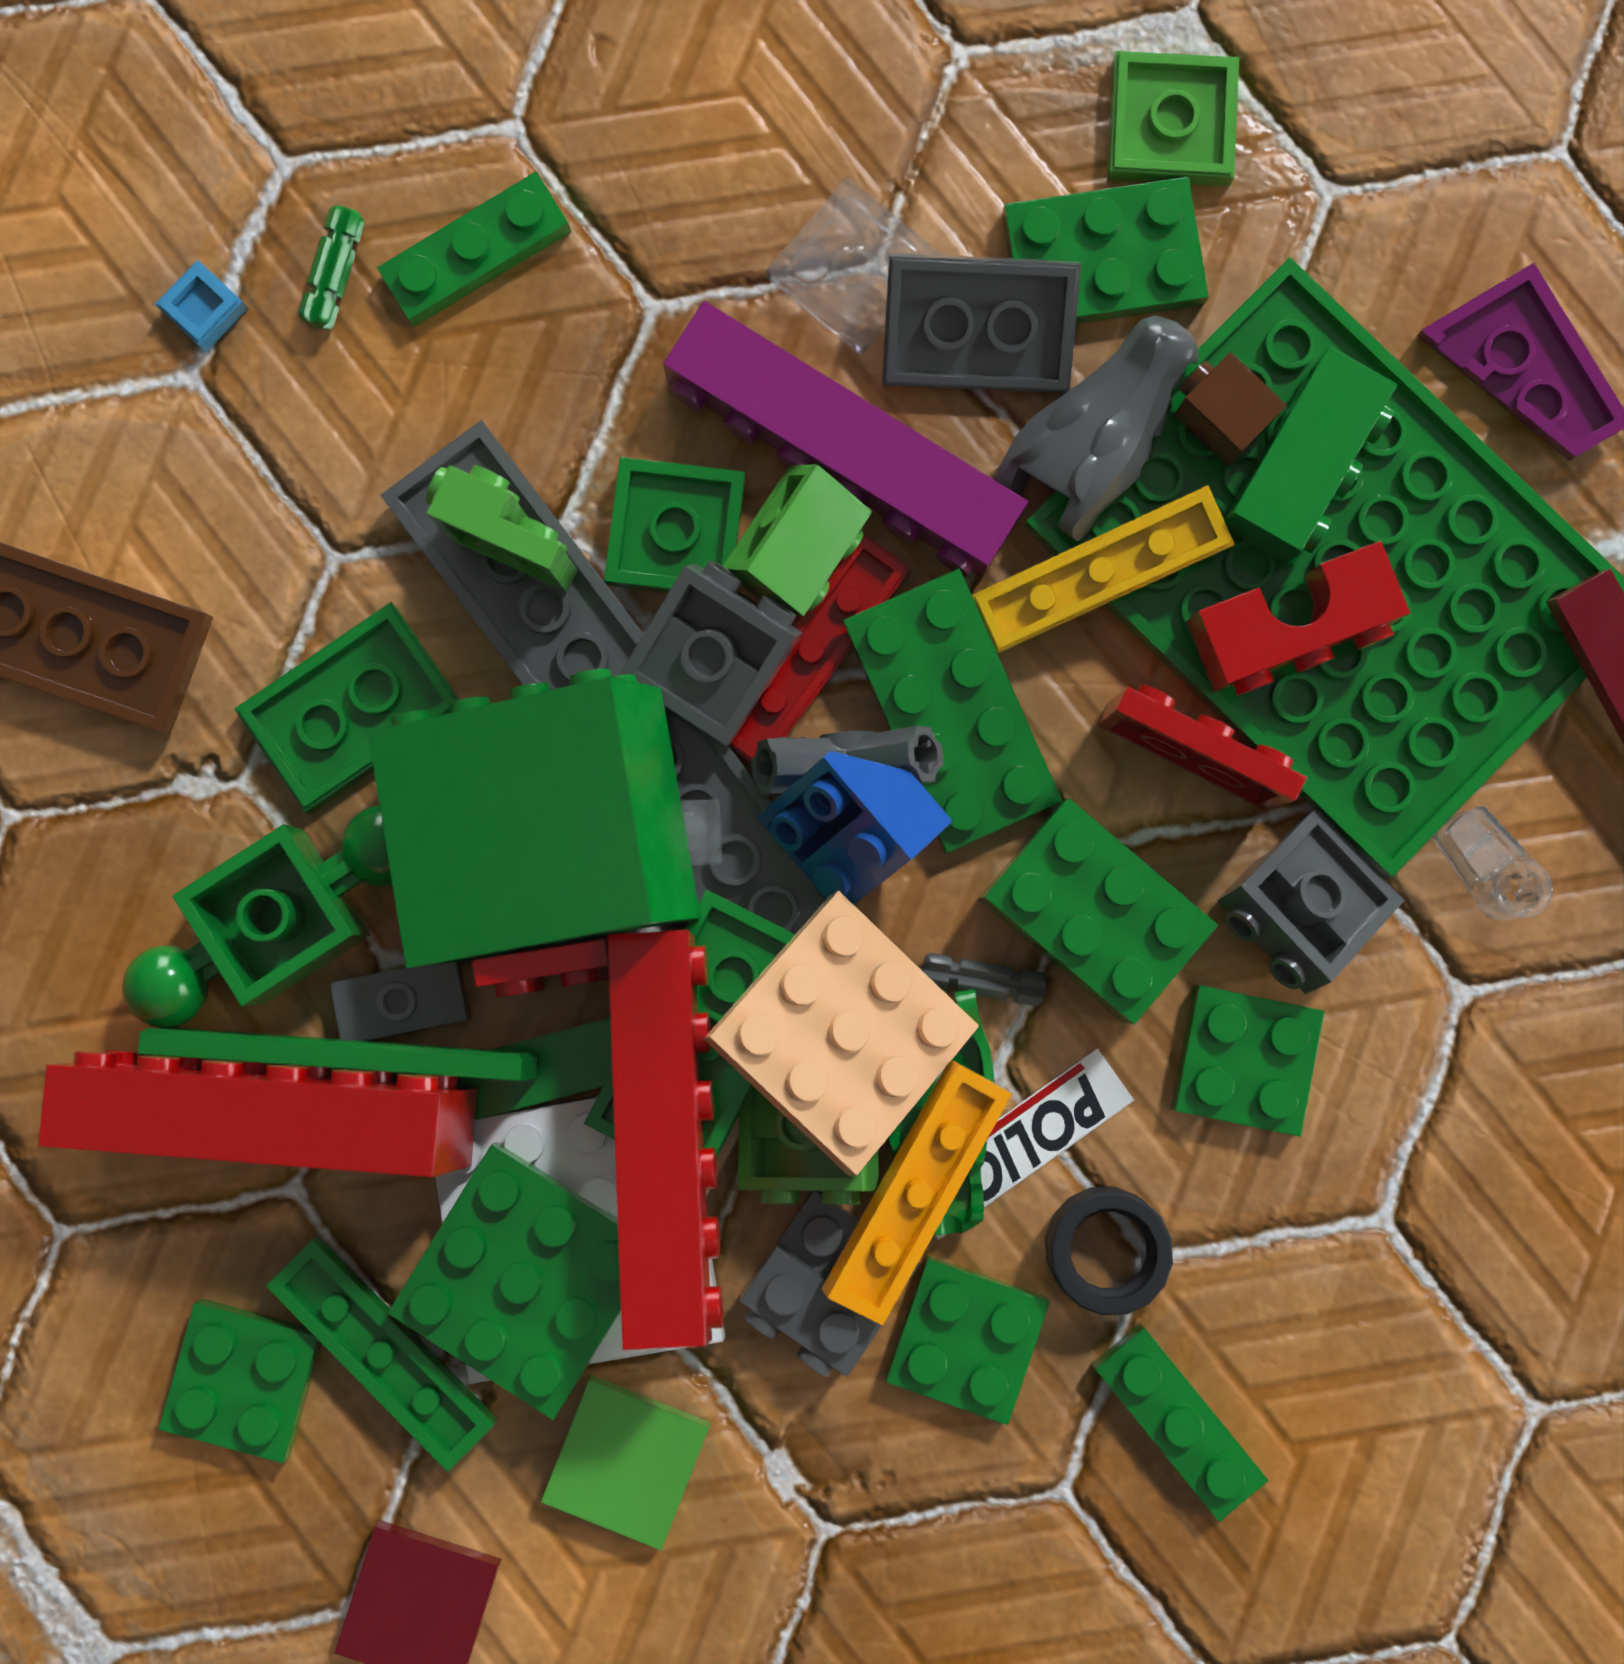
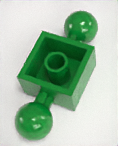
(261, 922)

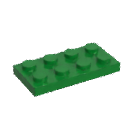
(941, 671)
(737, 953)

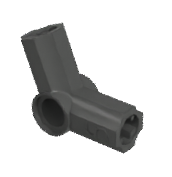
(785, 759)

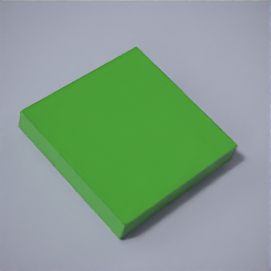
(1173, 118)
(626, 1462)

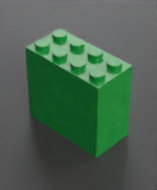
(533, 819)

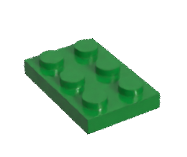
(1132, 245)

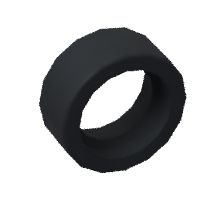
(1144, 1285)

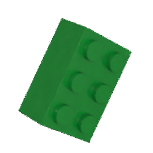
(1098, 912)

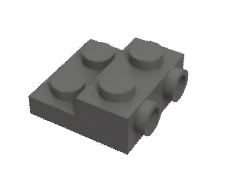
(713, 649)
(1309, 903)
(789, 1296)

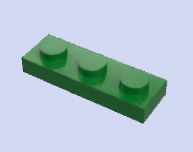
(474, 249)
(1179, 1422)

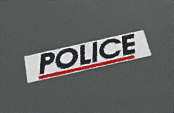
(1050, 1123)

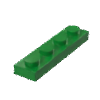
(382, 1353)

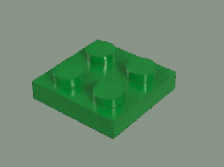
(669, 520)
(1247, 1060)
(967, 1340)
(241, 1380)

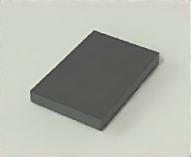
(980, 322)

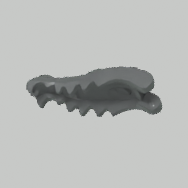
(1104, 427)

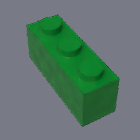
(1311, 456)

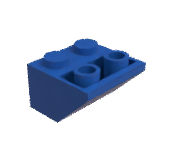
(853, 823)

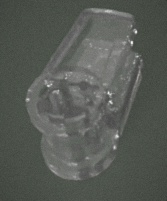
(1487, 861)

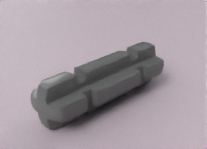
(986, 979)

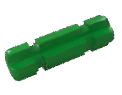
(331, 267)

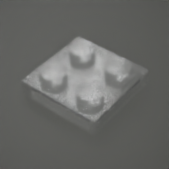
(841, 264)

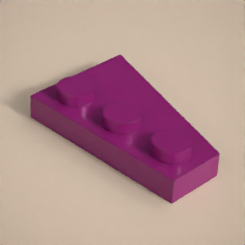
(1531, 362)

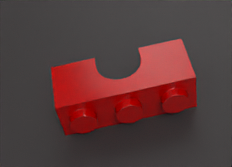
(1351, 600)

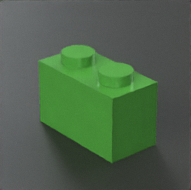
(799, 538)

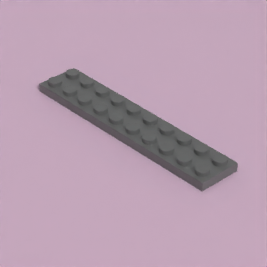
(558, 634)

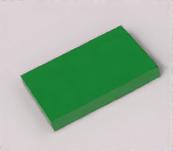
(321, 711)

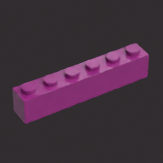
(820, 422)

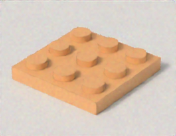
(842, 1033)

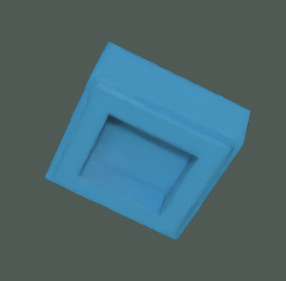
(201, 306)

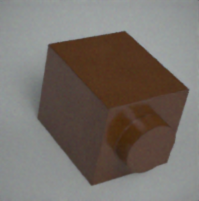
(1227, 407)

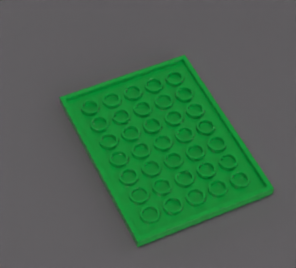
(1478, 664)

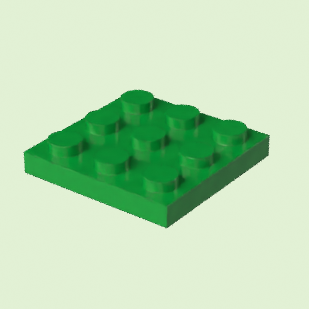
(518, 1281)

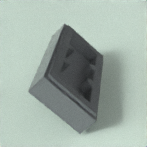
(399, 1001)

